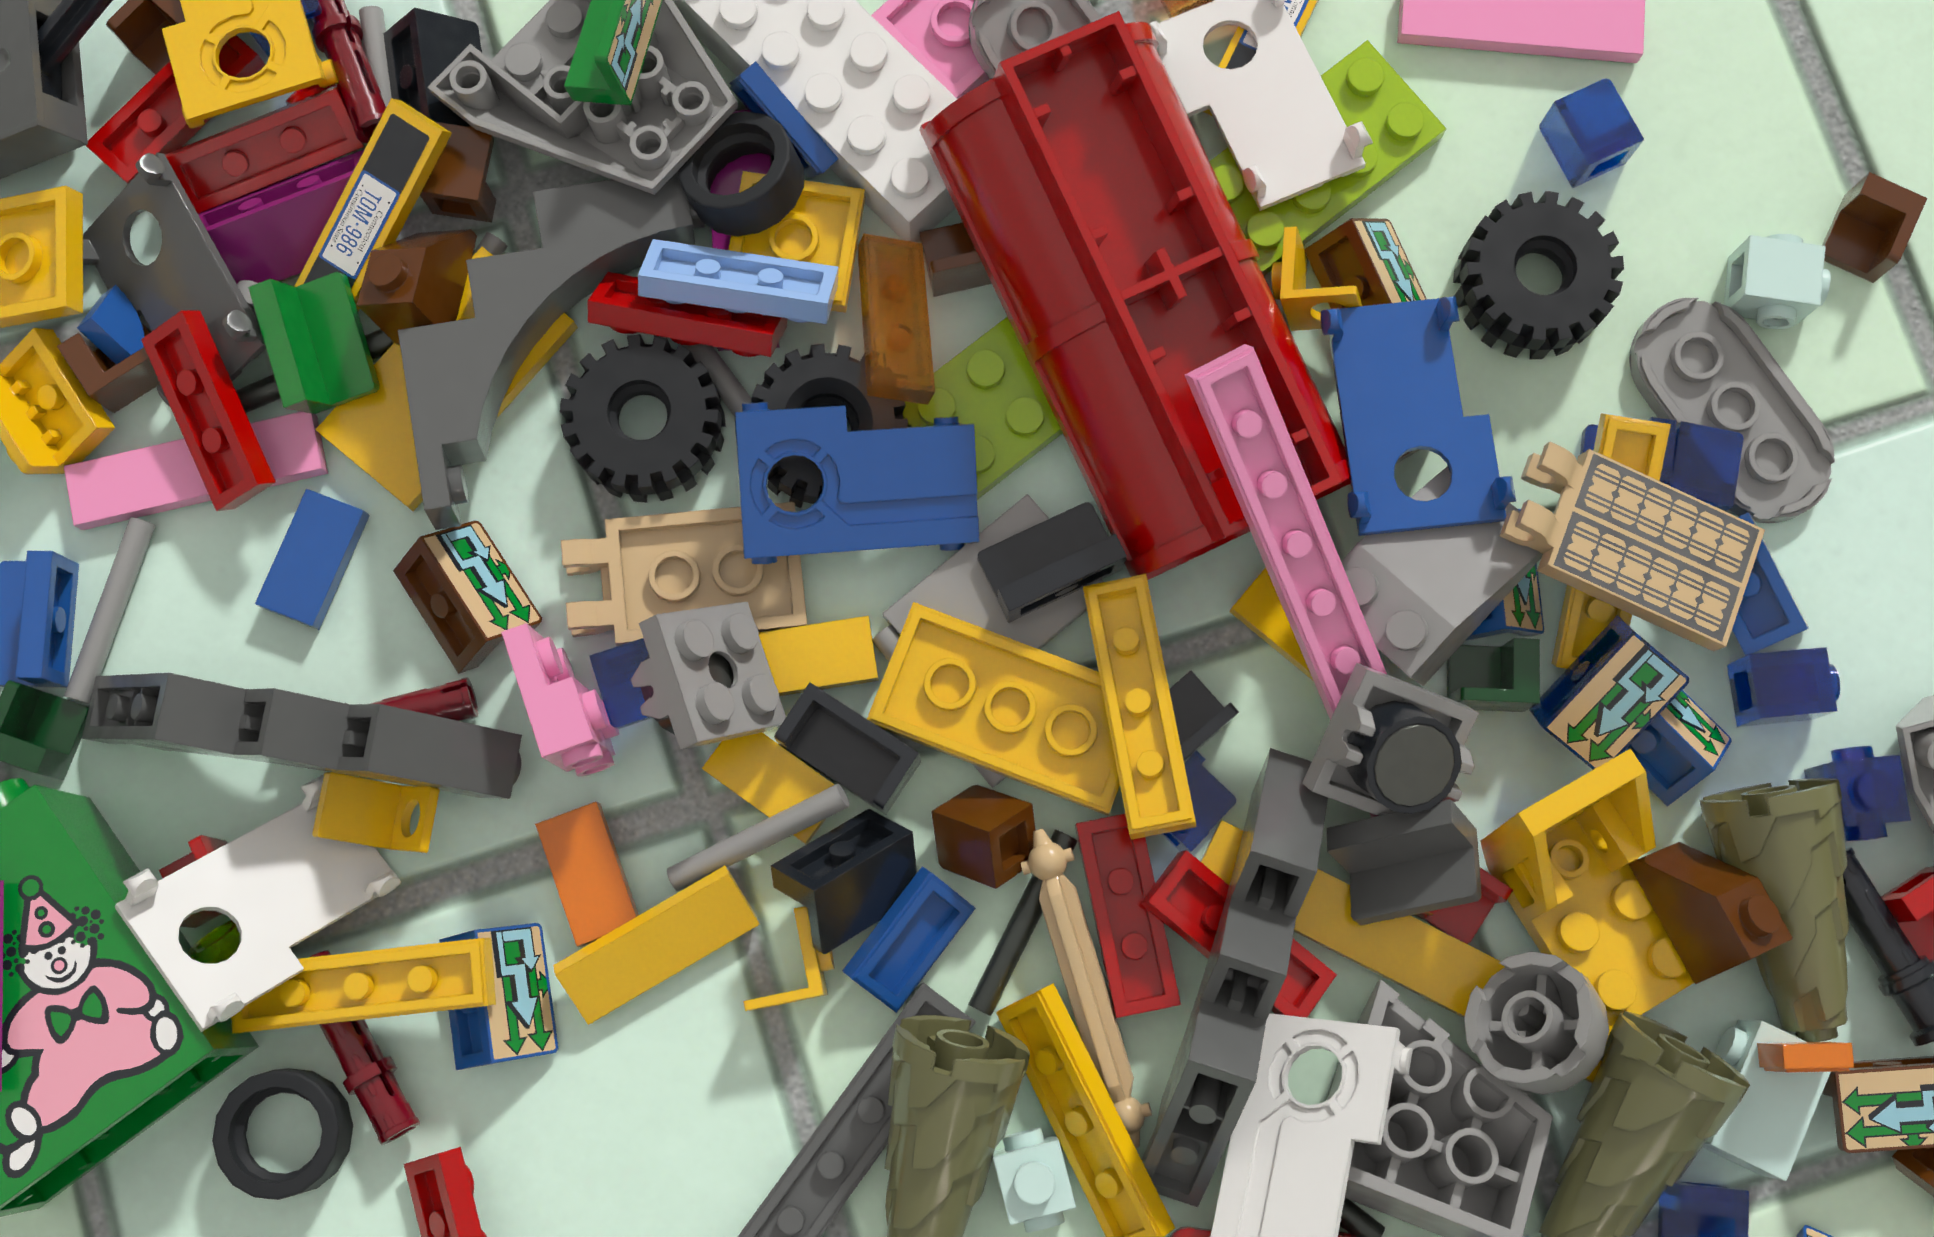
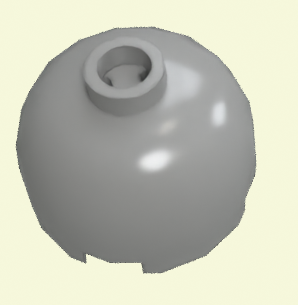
(1537, 1024)

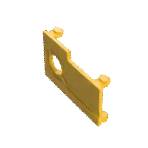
(210, 23)

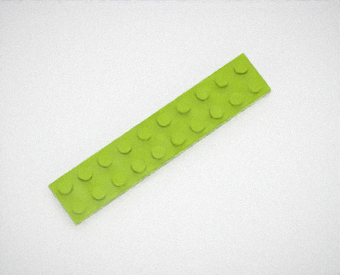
(992, 377)

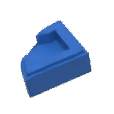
(113, 326)

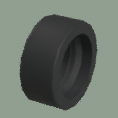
(759, 205)
(232, 1123)

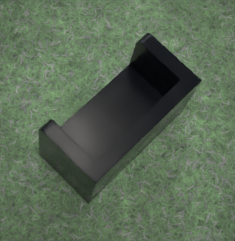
(847, 748)

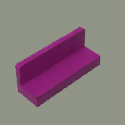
(278, 225)

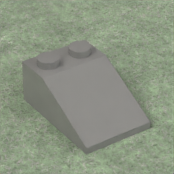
(1433, 585)

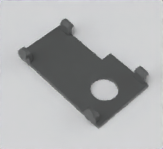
(186, 271)

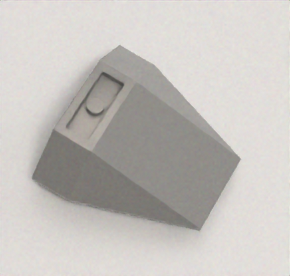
(525, 100)

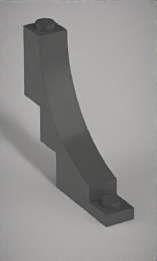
(465, 366)
(303, 732)
(1240, 981)

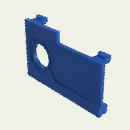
(1401, 397)
(876, 483)

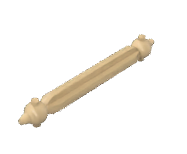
(1084, 978)

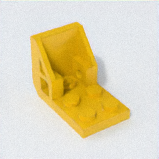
(1577, 887)

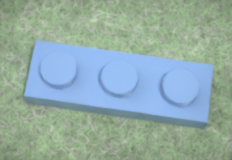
(738, 281)

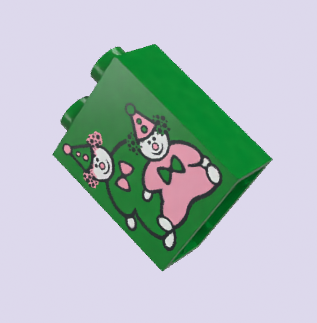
(87, 1019)

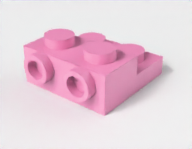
(937, 37)
(563, 713)

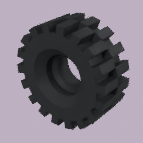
(1513, 311)
(821, 381)
(654, 463)

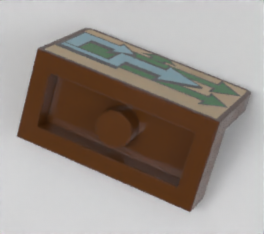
(1365, 256)
(464, 592)
(1884, 1104)

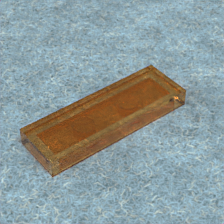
(895, 319)

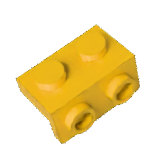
(45, 409)

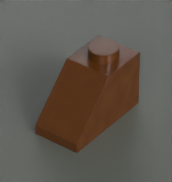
(416, 280)
(1709, 909)

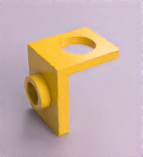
(1291, 290)
(374, 813)
(814, 963)

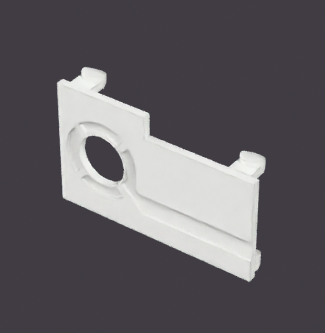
(1271, 109)
(277, 891)
(1292, 1158)

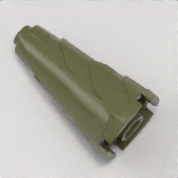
(1798, 852)
(947, 1117)
(1639, 1128)

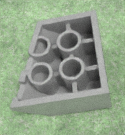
(1455, 1138)

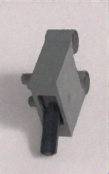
(42, 79)

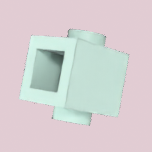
(1776, 280)
(1033, 1179)

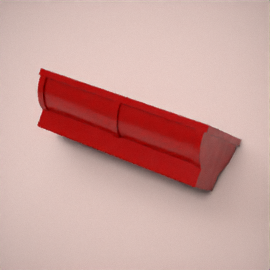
(1123, 280)

